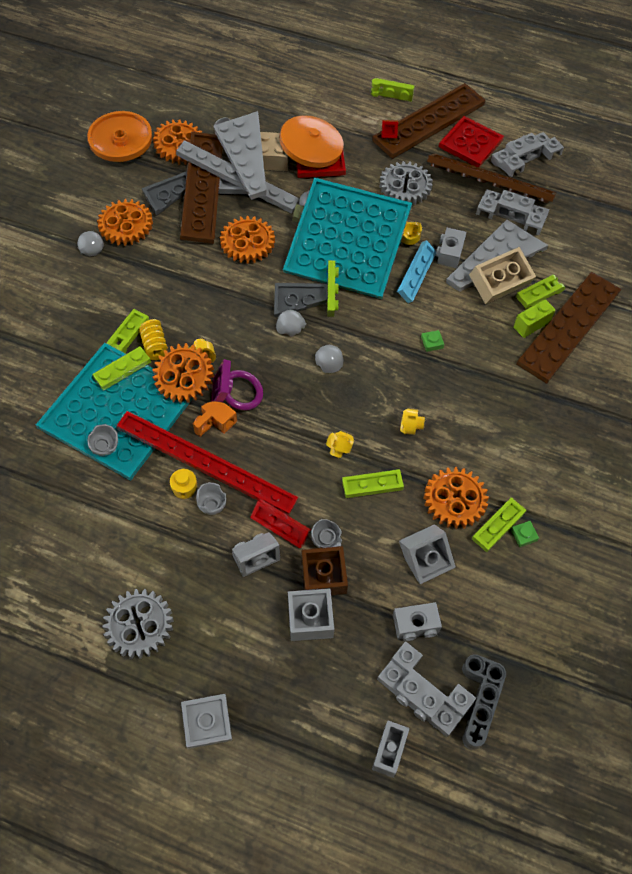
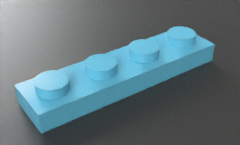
(417, 271)

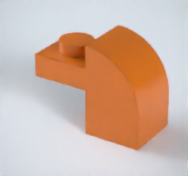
(215, 414)

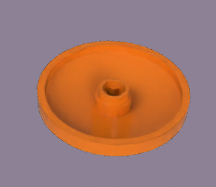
(119, 136)
(311, 141)

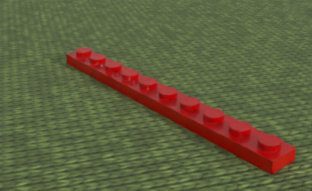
(207, 462)

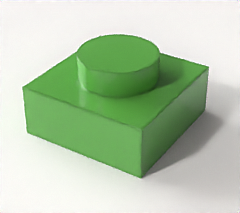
(432, 340)
(524, 534)

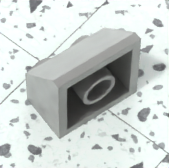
(256, 553)
(427, 553)
(310, 614)

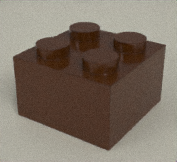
(325, 569)

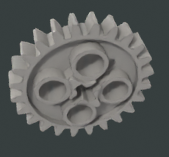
(418, 183)
(156, 616)

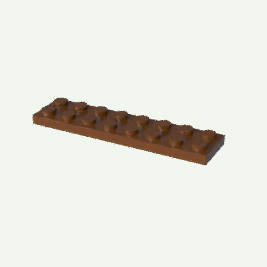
(430, 120)
(497, 179)
(201, 194)
(568, 327)

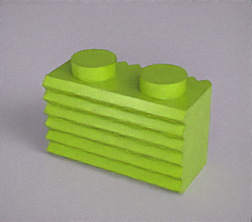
(534, 318)

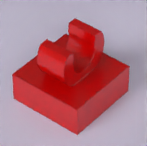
(389, 129)

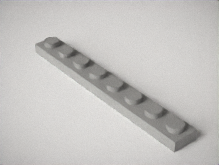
(227, 172)

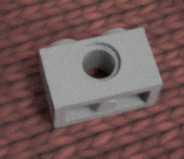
(451, 247)
(426, 613)
(390, 749)

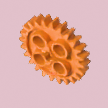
(170, 137)
(125, 222)
(247, 239)
(168, 368)
(456, 498)

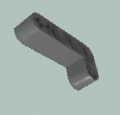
(481, 704)

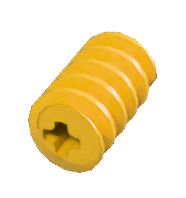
(153, 339)

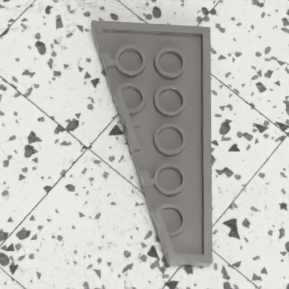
(243, 147)
(503, 240)

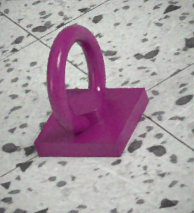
(223, 383)

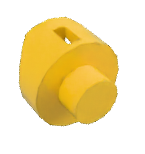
(411, 233)
(206, 347)
(411, 421)
(340, 443)
(183, 483)

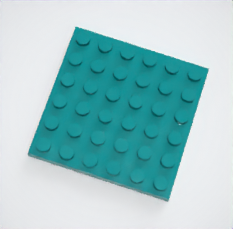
(352, 229)
(87, 405)

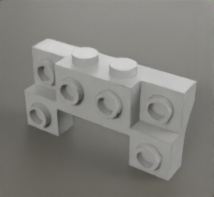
(524, 150)
(513, 207)
(421, 695)

